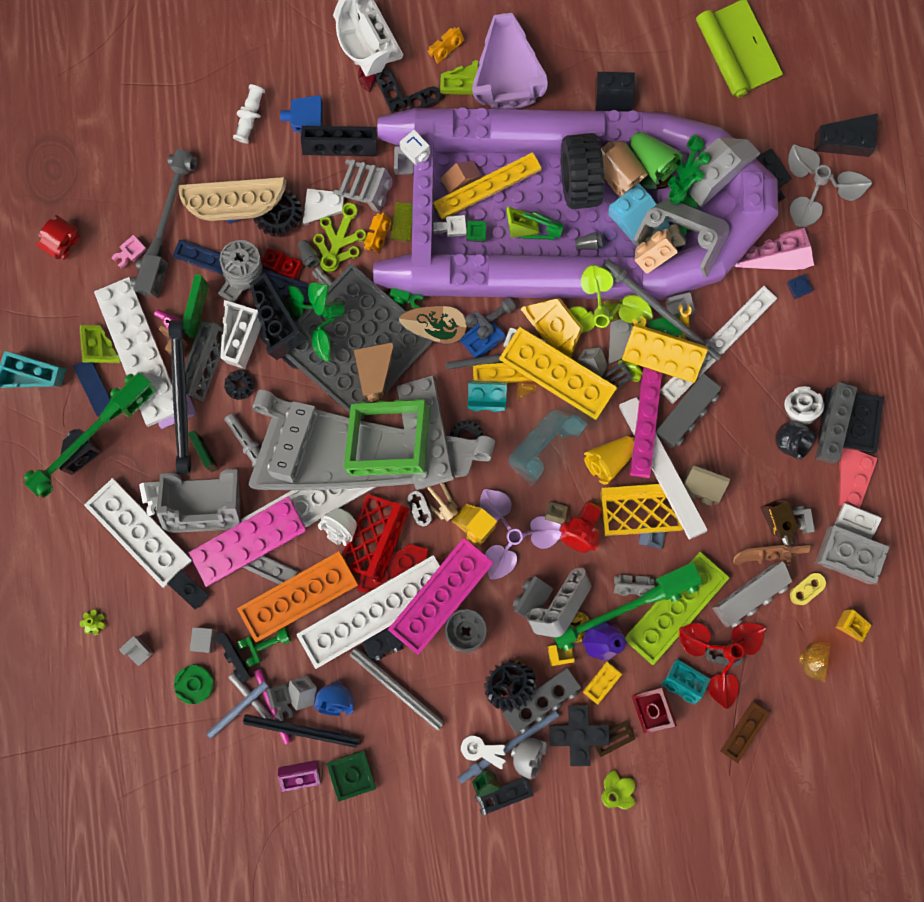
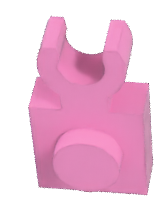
(131, 249)

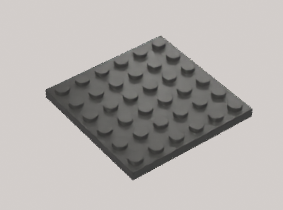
(367, 321)

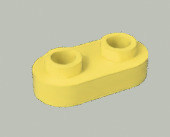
(807, 590)

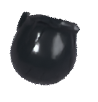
(794, 439)

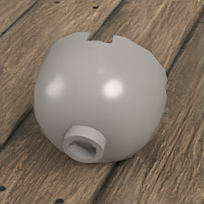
(528, 757)

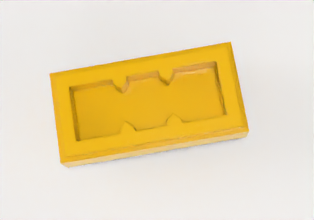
(602, 682)

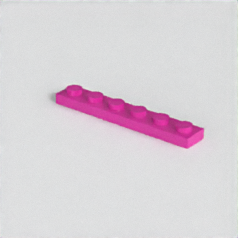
(646, 423)

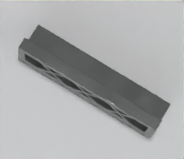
(200, 358)

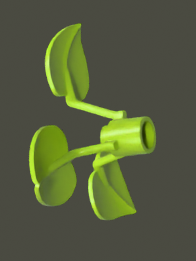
(600, 279)

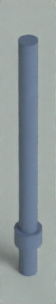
(475, 769)

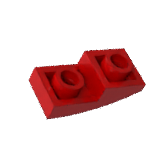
(281, 264)

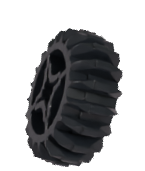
(284, 212)
(521, 687)

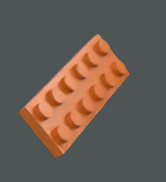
(297, 596)

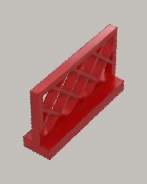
(385, 541)

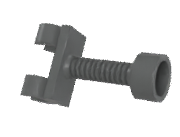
(486, 328)

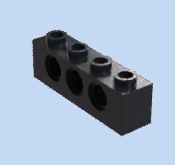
(339, 140)

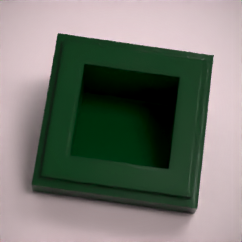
(485, 783)

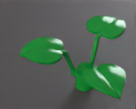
(318, 297)

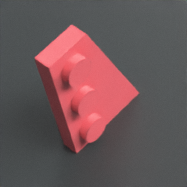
(855, 476)

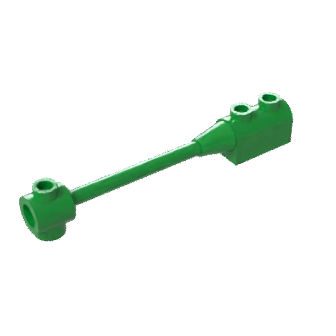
(123, 400)
(669, 587)

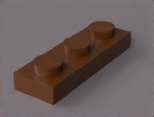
(744, 732)

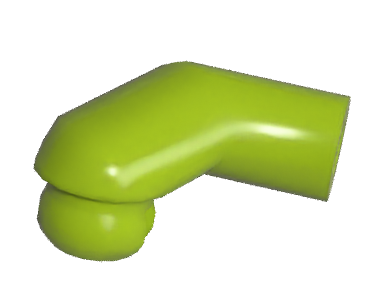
(634, 369)

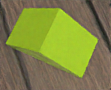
(519, 224)

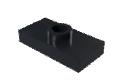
(188, 589)

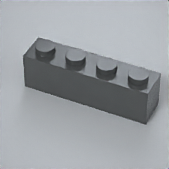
(687, 411)

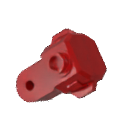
(581, 531)

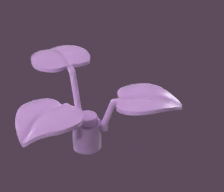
(543, 533)

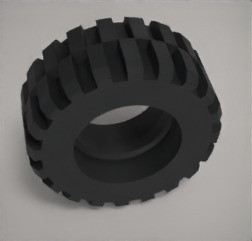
(582, 171)

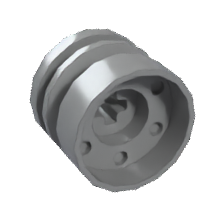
(239, 273)

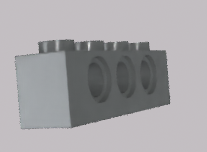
(836, 423)
(570, 688)

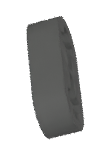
(720, 660)

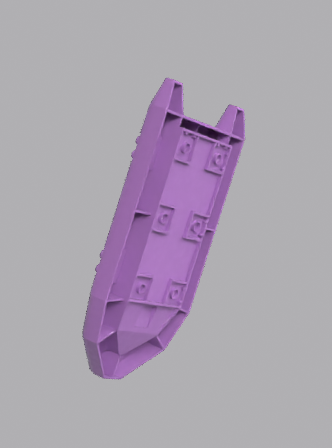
(544, 266)

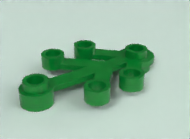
(685, 170)

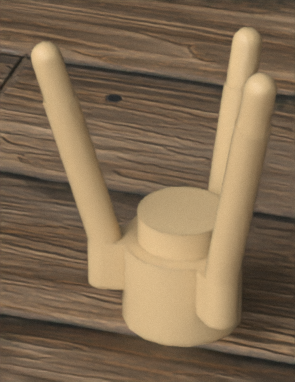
(447, 510)

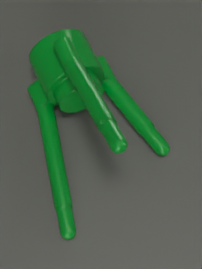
(554, 228)

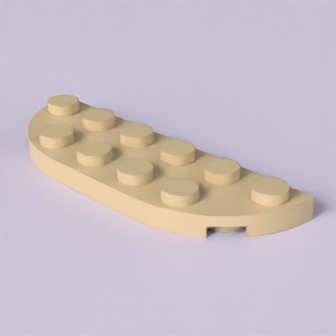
(232, 198)

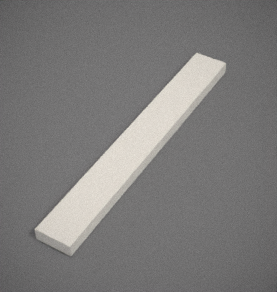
(724, 339)
(668, 478)

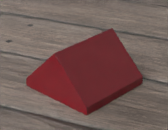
(654, 710)

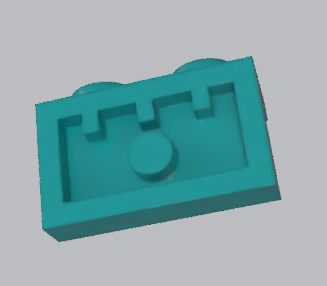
(487, 395)
(686, 682)

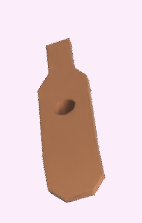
(759, 554)

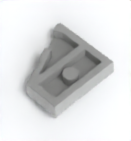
(618, 340)

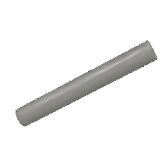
(245, 691)

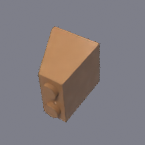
(373, 370)

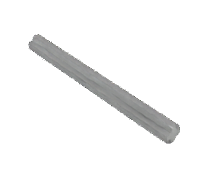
(396, 688)

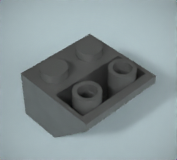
(534, 596)

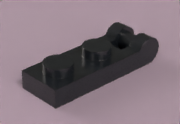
(232, 655)
(506, 795)

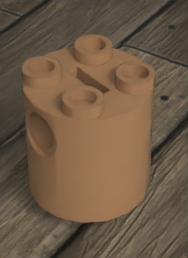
(621, 167)

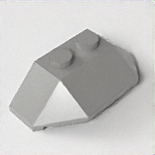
(727, 160)

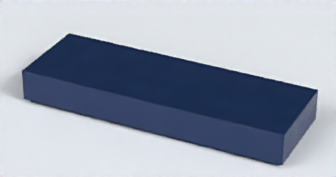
(92, 386)

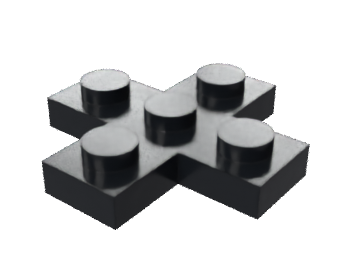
(579, 735)

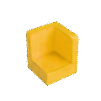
(558, 656)

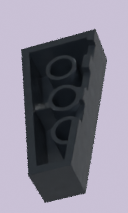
(278, 322)

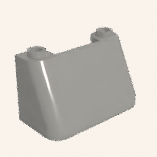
(199, 503)

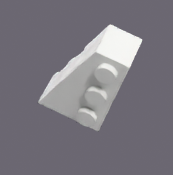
(239, 333)

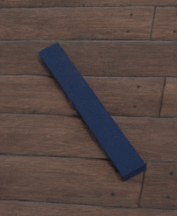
(210, 261)

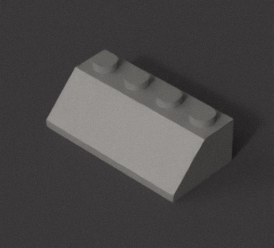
(752, 594)

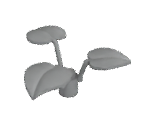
(805, 161)

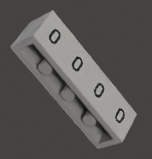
(292, 442)

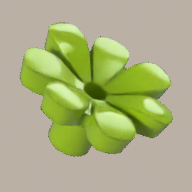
(95, 620)

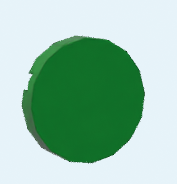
(193, 684)

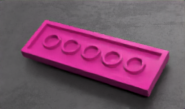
(247, 541)
(440, 596)

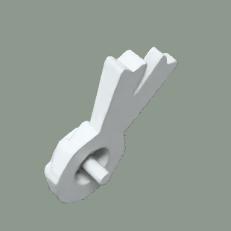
(474, 748)

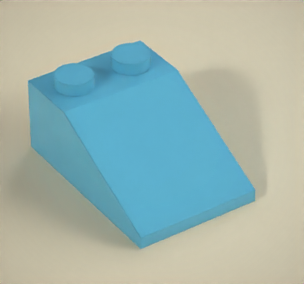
(631, 209)

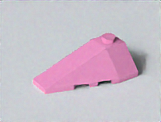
(788, 252)

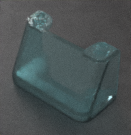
(524, 457)

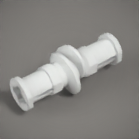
(248, 114)

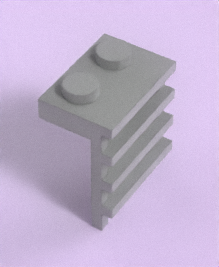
(374, 188)

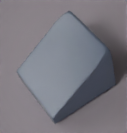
(652, 539)

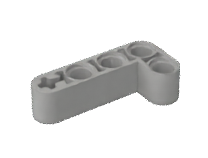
(559, 615)

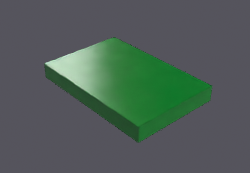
(195, 305)

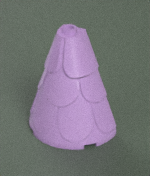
(508, 67)

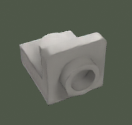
(805, 522)

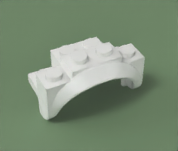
(367, 39)

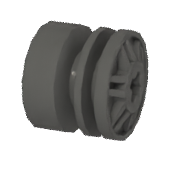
(469, 620)

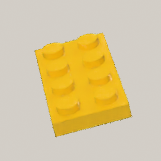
(664, 353)

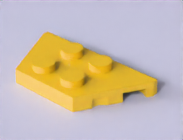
(555, 324)

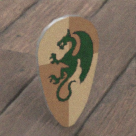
(435, 323)

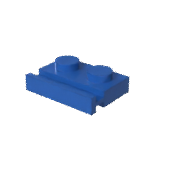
(479, 347)

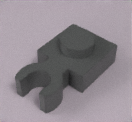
(279, 698)

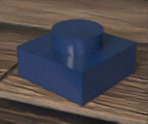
(799, 286)

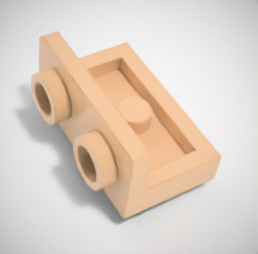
(655, 251)

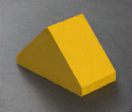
(853, 625)

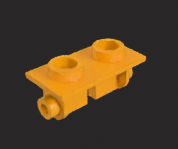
(451, 40)
(381, 225)

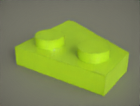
(459, 80)
(96, 345)

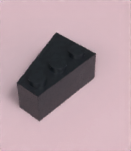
(848, 137)

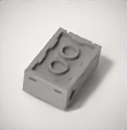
(852, 555)

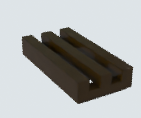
(628, 731)

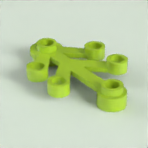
(338, 241)

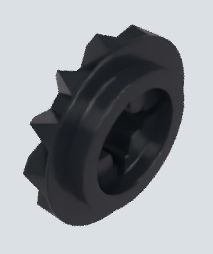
(242, 392)

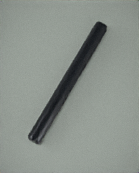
(300, 730)

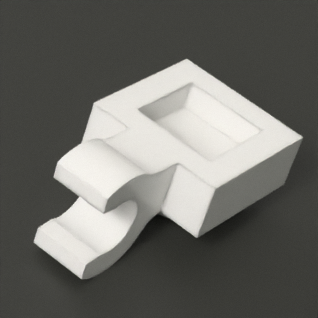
(453, 226)

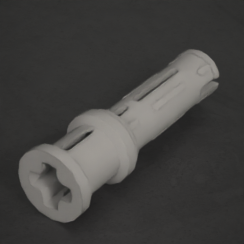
(249, 447)

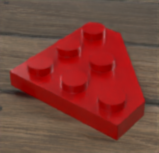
(398, 563)

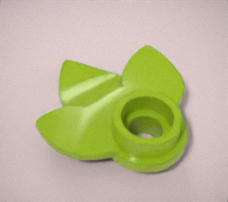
(620, 789)

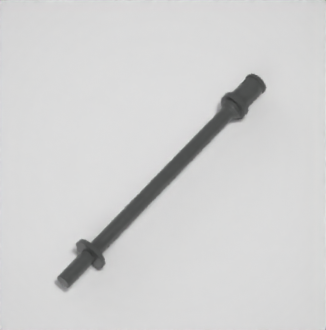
(621, 276)

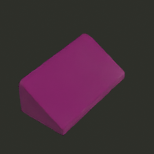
(299, 776)

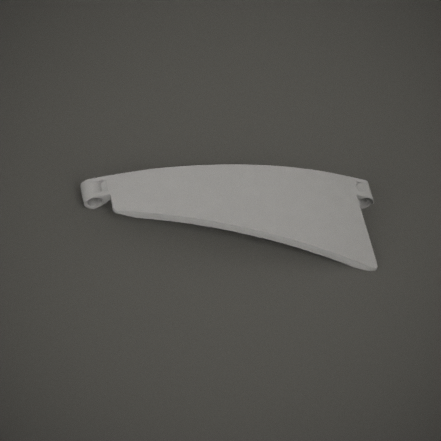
(325, 453)

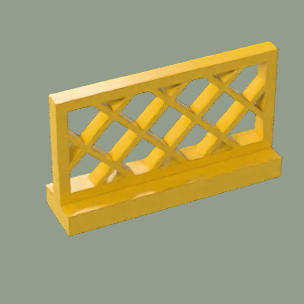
(636, 493)

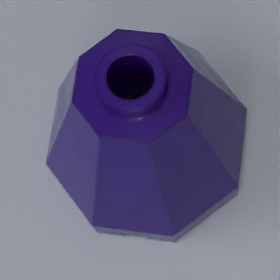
(604, 641)

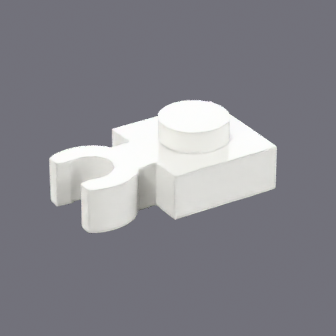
(149, 495)

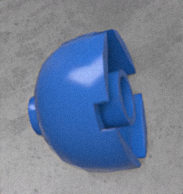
(334, 699)

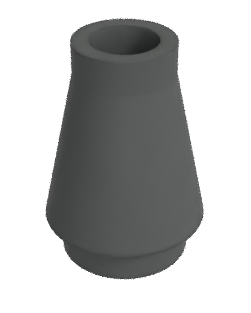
(589, 242)
(308, 255)

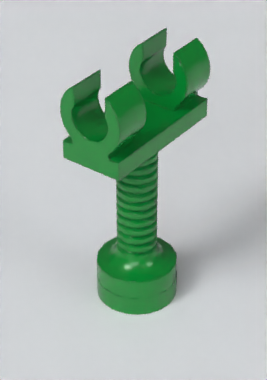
(282, 636)

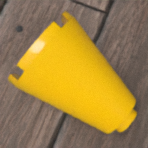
(609, 458)

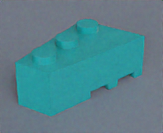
(27, 372)

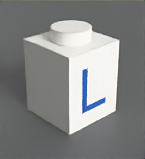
(415, 147)

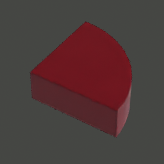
(366, 81)

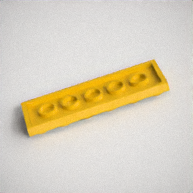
(557, 373)

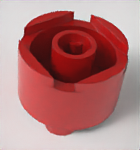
(58, 237)

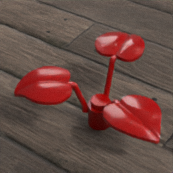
(747, 640)

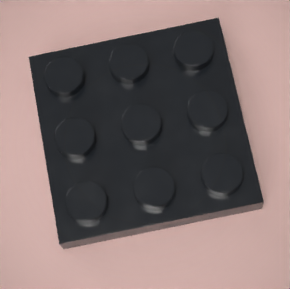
(863, 423)

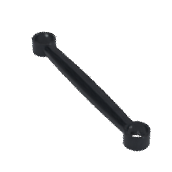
(179, 391)

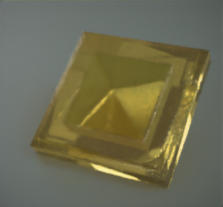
(525, 389)

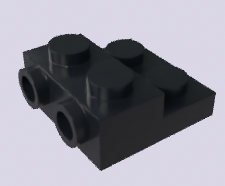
(381, 643)

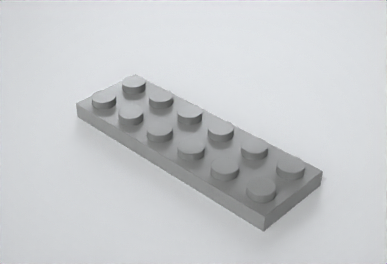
(438, 463)

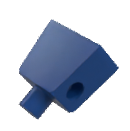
(304, 112)

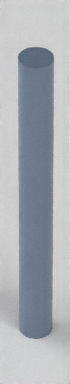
(237, 709)

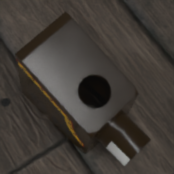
(780, 520)

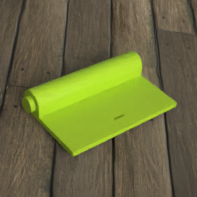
(739, 47)

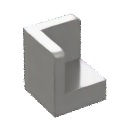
(402, 163)
(673, 303)
(593, 360)
(202, 640)
(136, 650)
(302, 692)

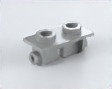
(625, 586)

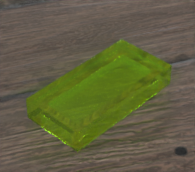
(402, 222)

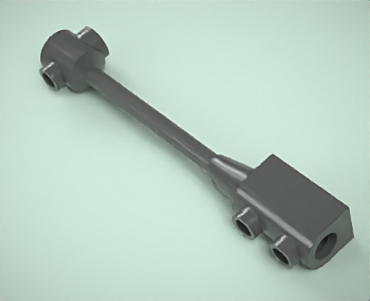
(152, 266)

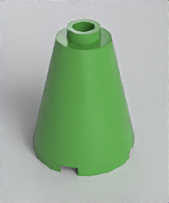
(655, 156)

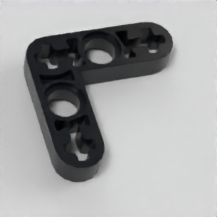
(399, 101)

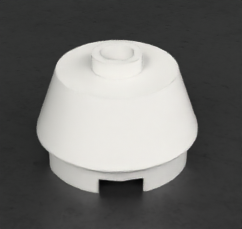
(804, 405)
(339, 526)

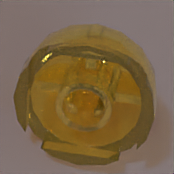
(816, 660)

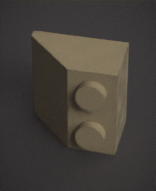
(705, 485)

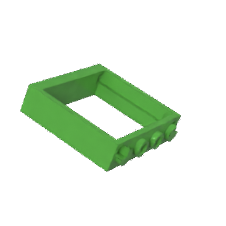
(391, 466)

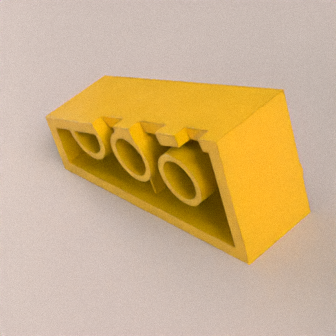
(475, 523)

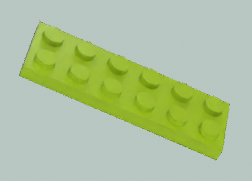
(662, 621)

